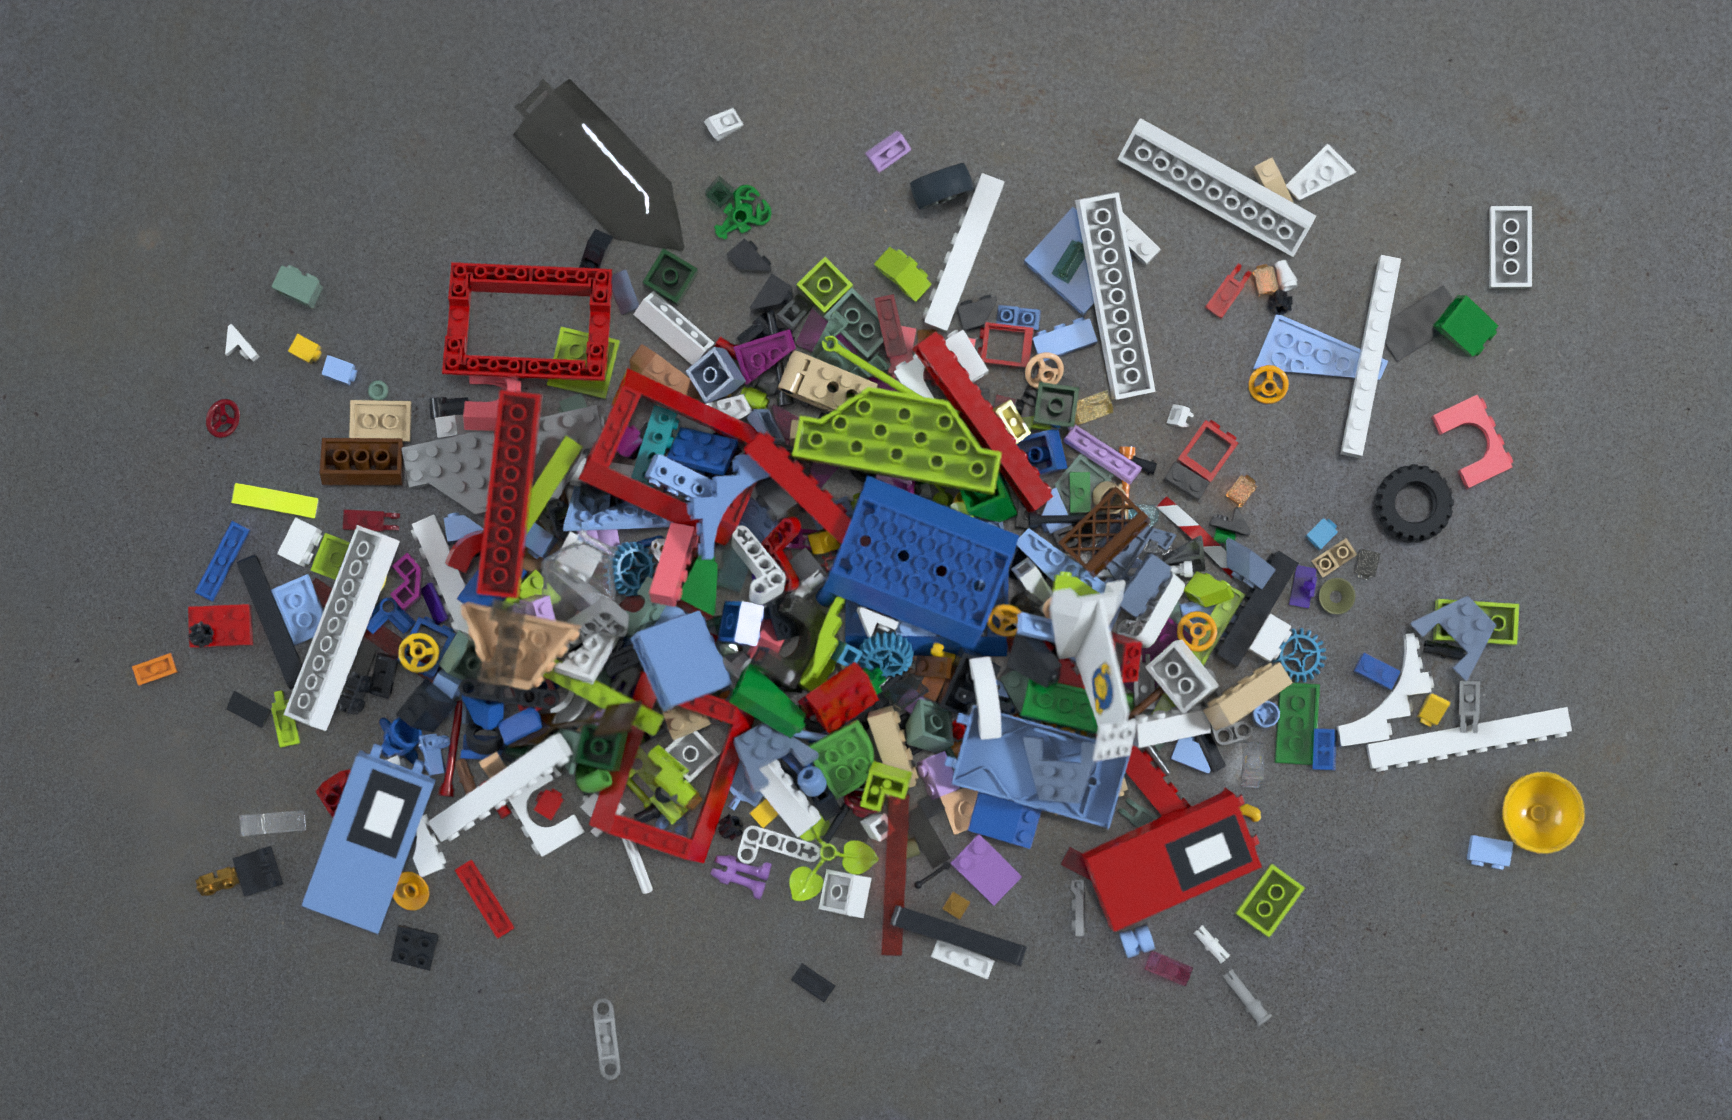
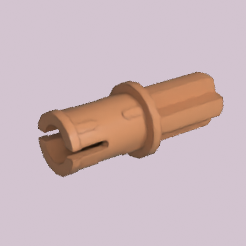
(465, 776)

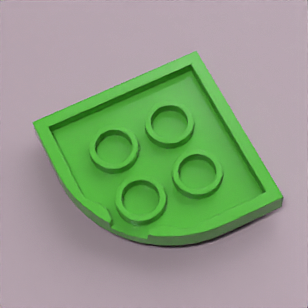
(844, 758)

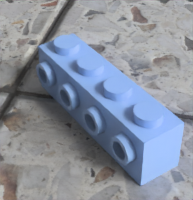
(677, 479)

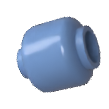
(811, 781)

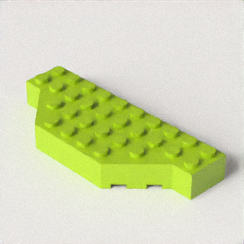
(899, 439)

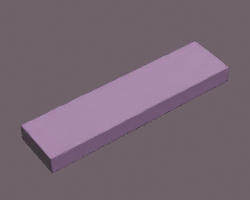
(1102, 454)

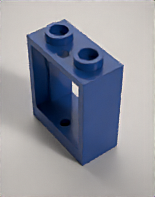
(444, 630)

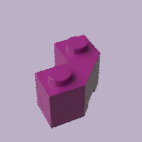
(410, 590)

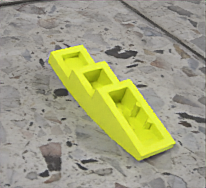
(274, 500)

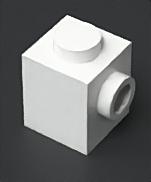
(876, 826)

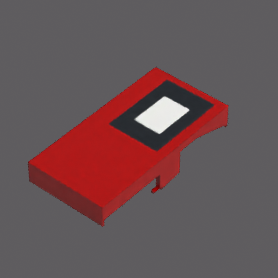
(1172, 859)

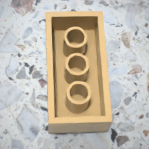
(1246, 695)

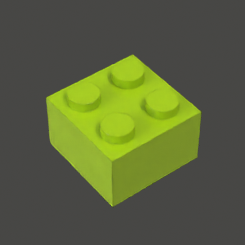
(824, 285)

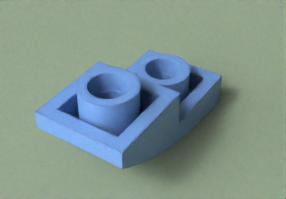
(1018, 316)

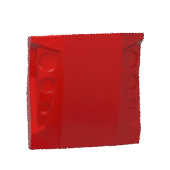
(332, 790)

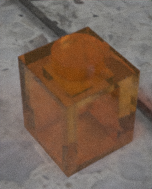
(1265, 280)
(1241, 490)

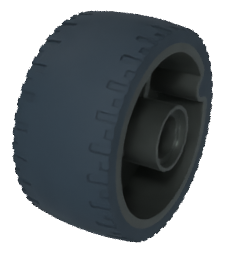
(941, 186)

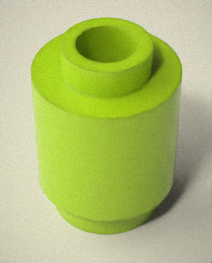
(756, 398)

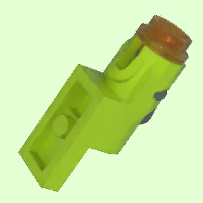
(671, 779)

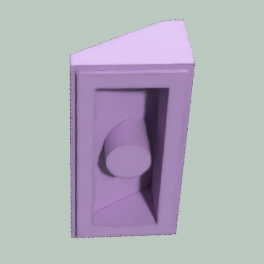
(888, 151)

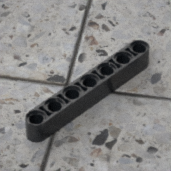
(271, 618)
(958, 935)

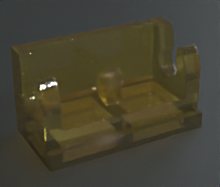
(1093, 407)

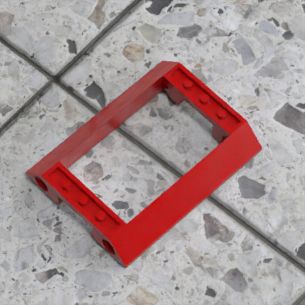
(528, 280)
(597, 470)
(673, 843)

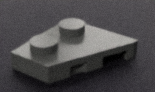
(1189, 551)

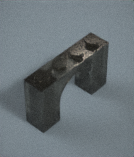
(502, 665)
(789, 669)

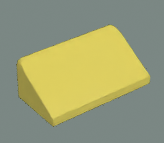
(1013, 421)

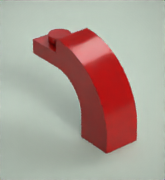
(465, 550)

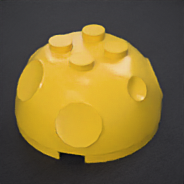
(1543, 812)

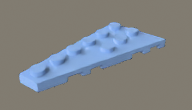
(1308, 351)
(617, 517)

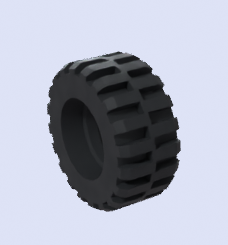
(1438, 491)

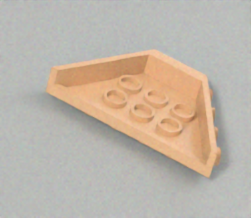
(539, 645)

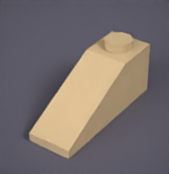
(1271, 178)

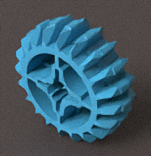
(624, 560)
(887, 652)
(1301, 664)

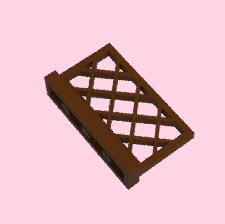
(1113, 546)

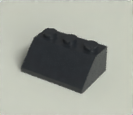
(960, 675)

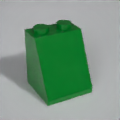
(1466, 325)
(991, 507)
(701, 584)

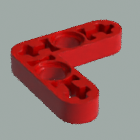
(775, 549)

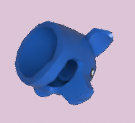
(400, 739)

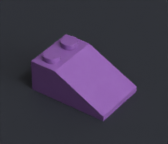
(986, 869)

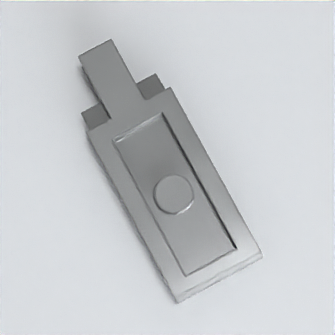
(1078, 907)

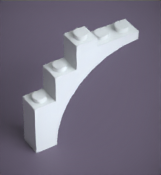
(1396, 705)

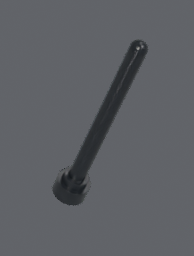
(783, 399)
(1036, 519)

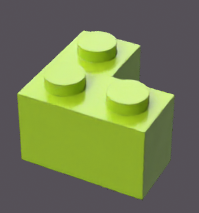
(903, 273)
(882, 781)

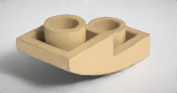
(1334, 557)

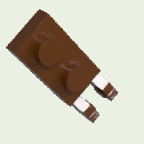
(931, 666)

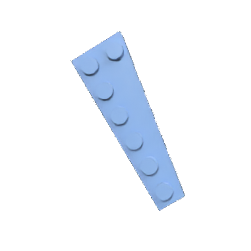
(1053, 561)

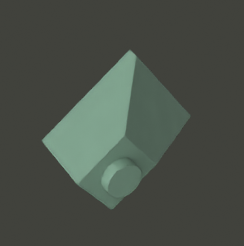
(572, 739)

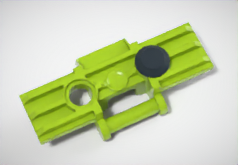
(648, 773)

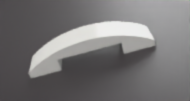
(987, 698)

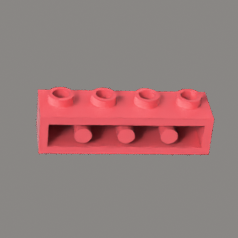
(672, 564)

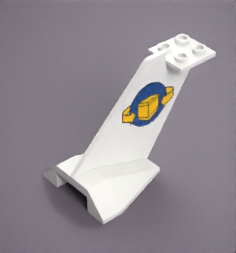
(1084, 633)

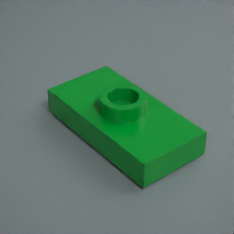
(1080, 492)

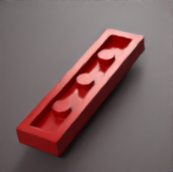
(484, 899)

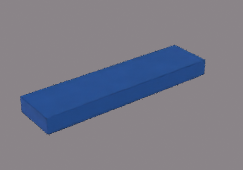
(222, 561)

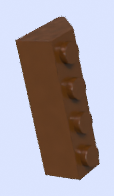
(361, 461)

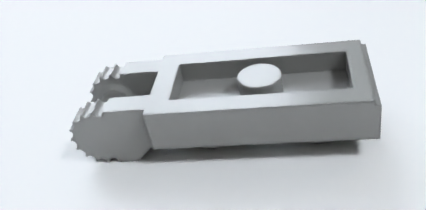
(1469, 704)

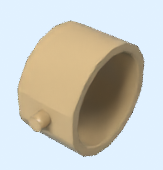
(1101, 489)

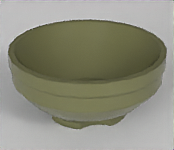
(1346, 590)

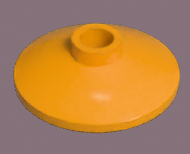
(406, 896)

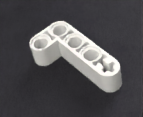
(745, 542)
(1150, 623)
(780, 847)

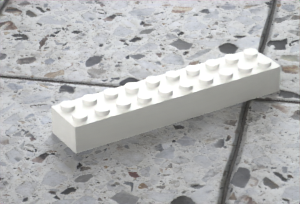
(1216, 187)
(1115, 295)
(341, 628)

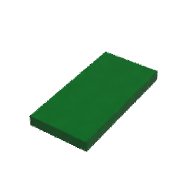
(1060, 706)
(1296, 723)

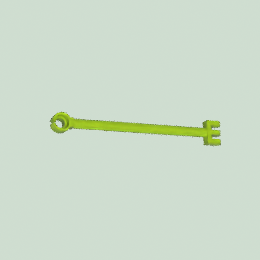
(868, 367)

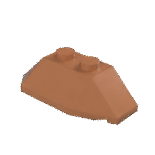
(658, 369)

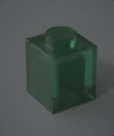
(719, 191)

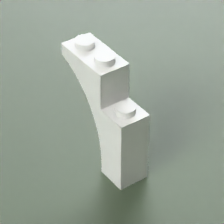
(1033, 581)

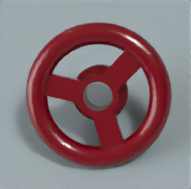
(218, 416)
(852, 800)

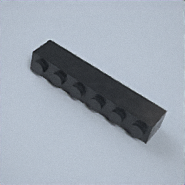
(1255, 611)

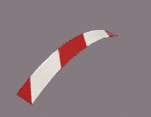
(1194, 530)

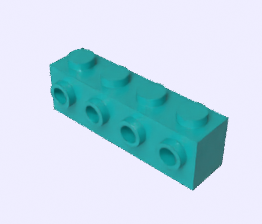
(655, 441)

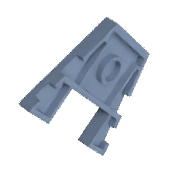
(1125, 559)
(1466, 625)
(763, 746)
(1059, 779)

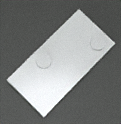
(1510, 247)

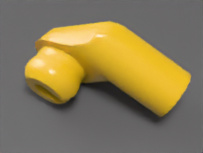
(937, 651)
(1251, 812)

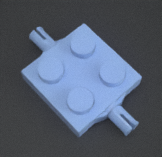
(742, 789)

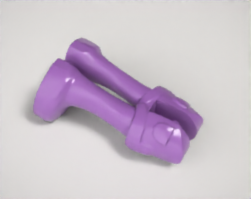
(730, 875)

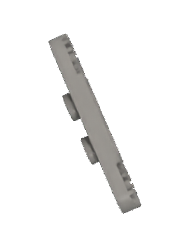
(606, 1039)

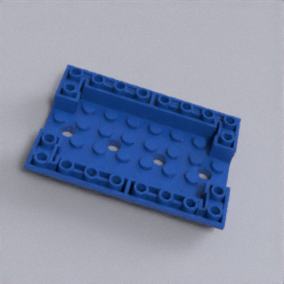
(932, 538)

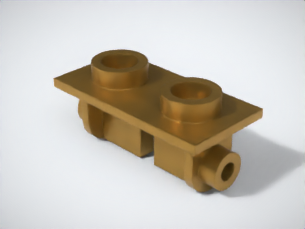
(208, 884)

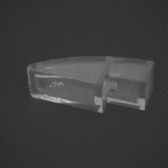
(272, 823)

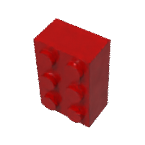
(230, 624)
(842, 697)

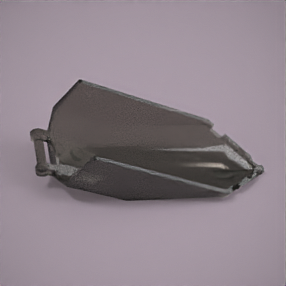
(599, 166)

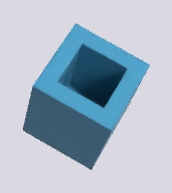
(1322, 533)
(846, 654)

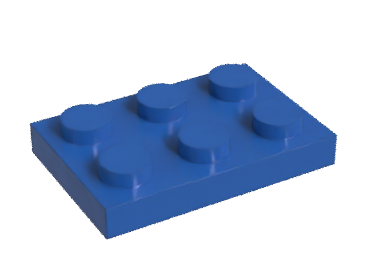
(702, 451)

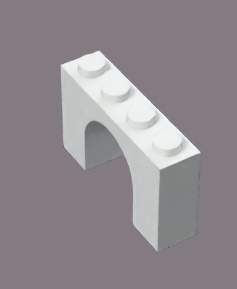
(911, 373)
(549, 838)

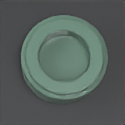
(378, 390)

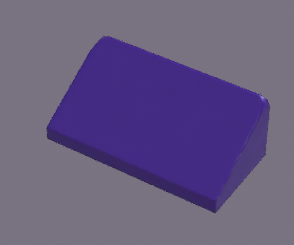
(434, 603)

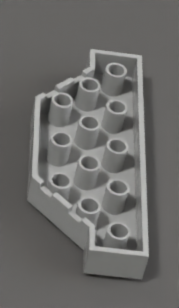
(463, 462)

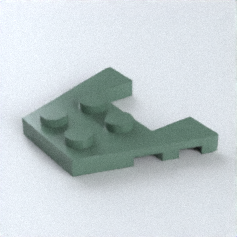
(833, 327)

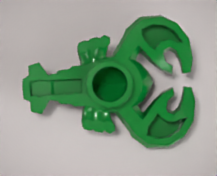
(743, 212)

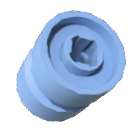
(1265, 715)
(1137, 941)

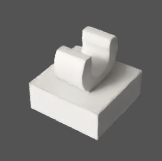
(1179, 416)

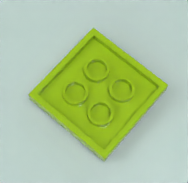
(572, 346)

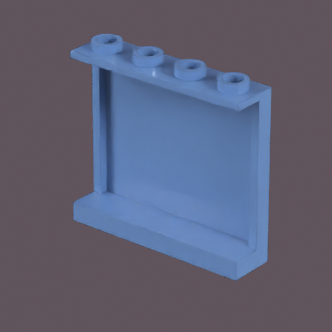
(1047, 255)
(681, 660)

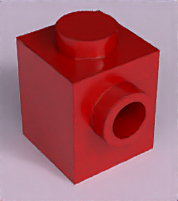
(548, 803)

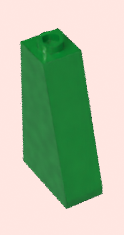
(766, 702)

